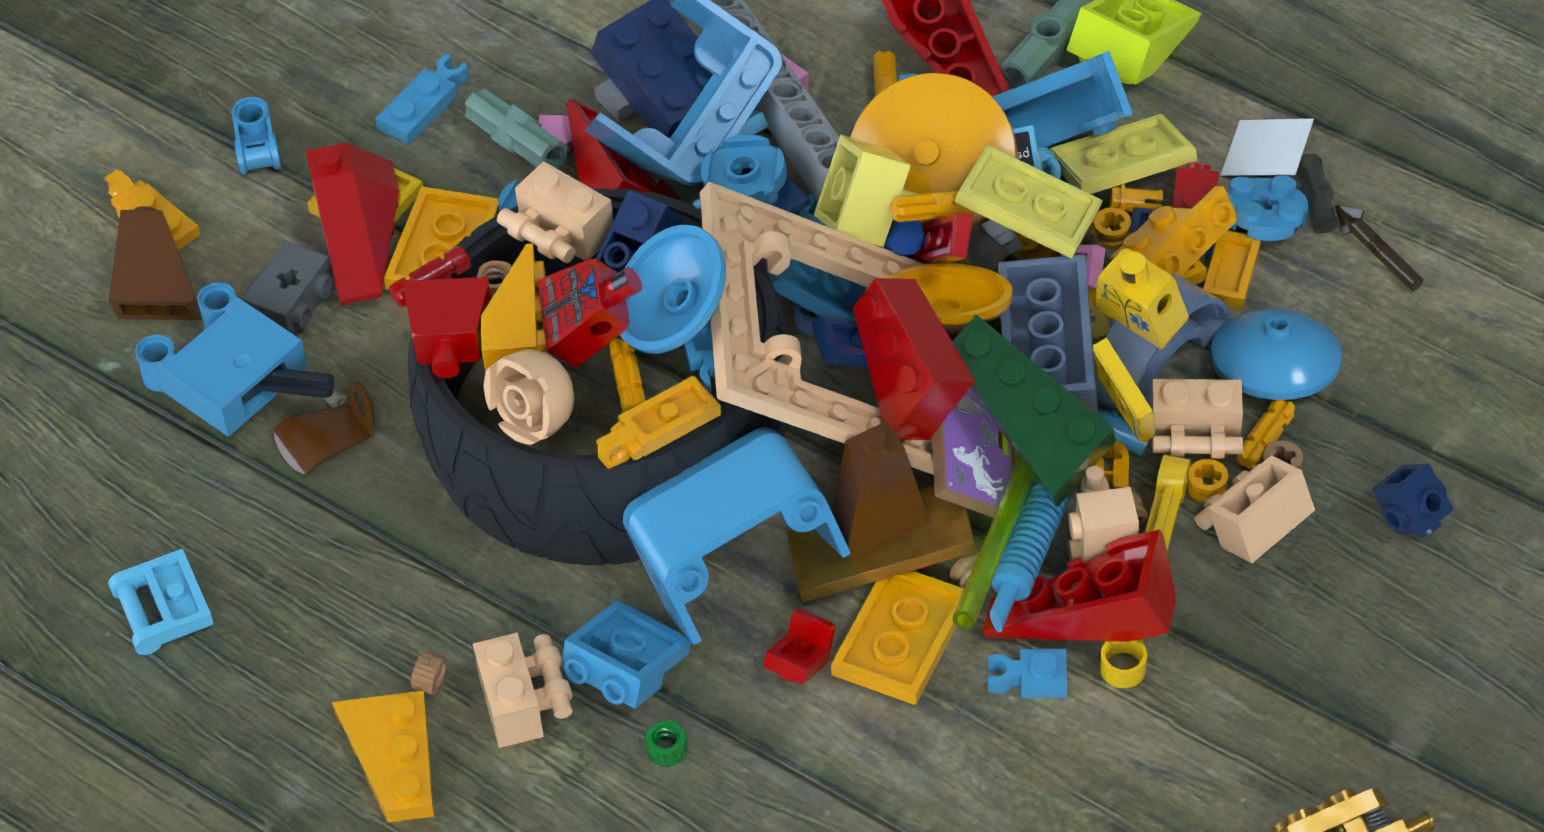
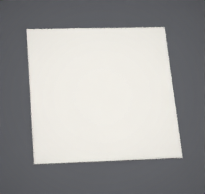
(1267, 147)

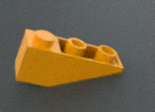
(514, 311)

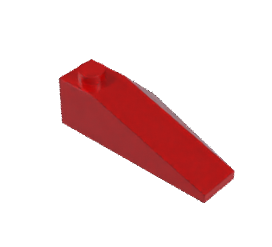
(948, 39)
(602, 167)
(357, 214)
(1109, 598)

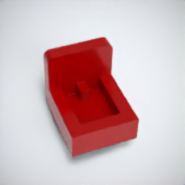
(1193, 184)
(802, 649)

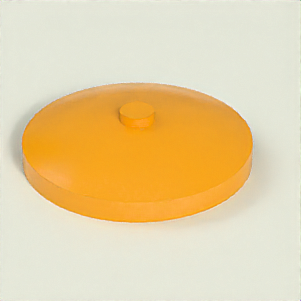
(937, 128)

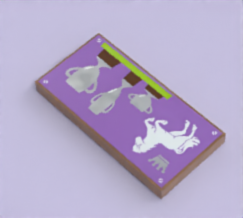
(971, 458)

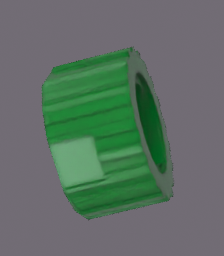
(666, 756)

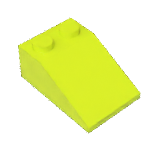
(1133, 31)

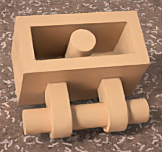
(558, 215)
(1197, 417)
(1258, 508)
(1100, 516)
(509, 689)

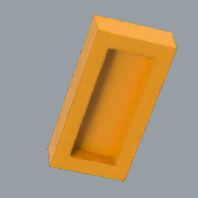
(1232, 268)

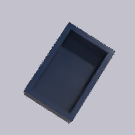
(653, 63)

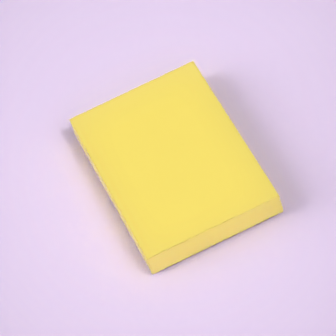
(1124, 154)
(1028, 201)

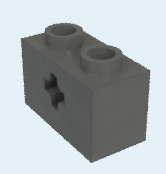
(292, 286)

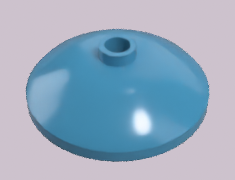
(680, 291)
(1276, 353)

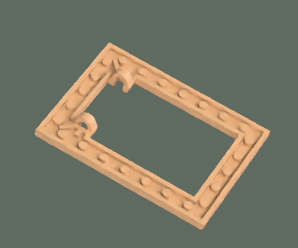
(743, 364)

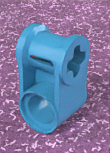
(254, 133)

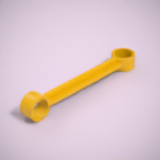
(1169, 493)

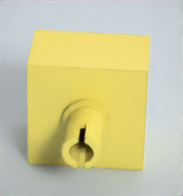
(860, 190)

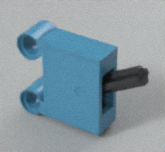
(231, 364)

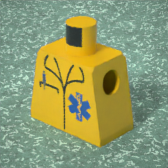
(1134, 293)

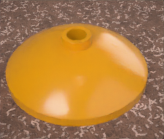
(960, 292)

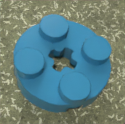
(752, 152)
(1285, 203)

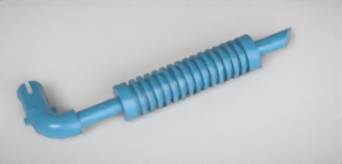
(1036, 531)

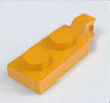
(130, 196)
(658, 422)

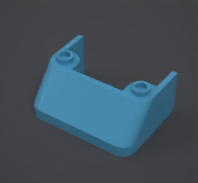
(742, 72)
(1069, 101)
(717, 503)

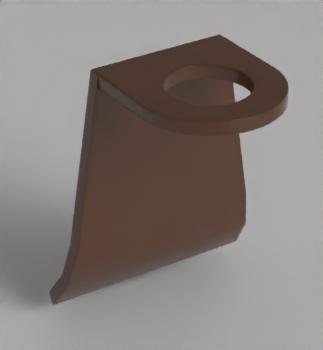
(325, 433)

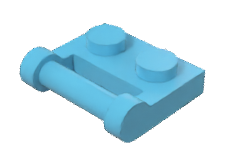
(174, 594)

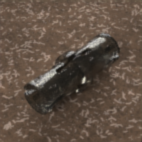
(1318, 193)

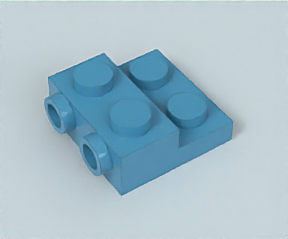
(623, 654)

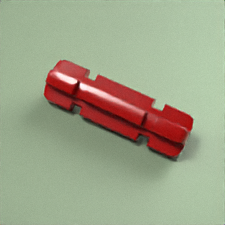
(455, 262)

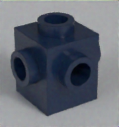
(1413, 500)

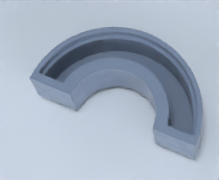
(1146, 360)

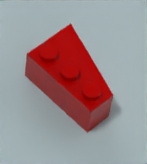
(909, 358)

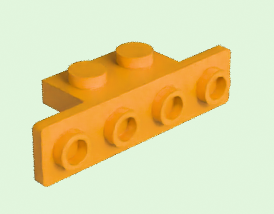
(1181, 235)

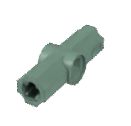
(1044, 44)
(515, 130)

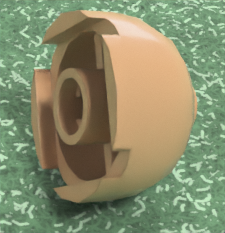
(530, 394)

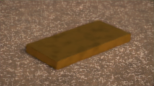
(825, 572)

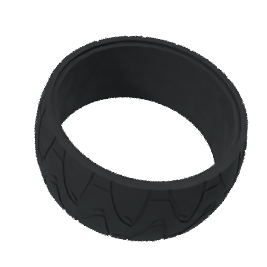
(550, 500)

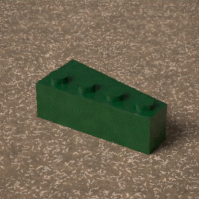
(1033, 411)

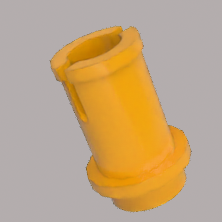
(1129, 198)

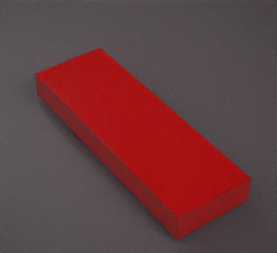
(945, 239)

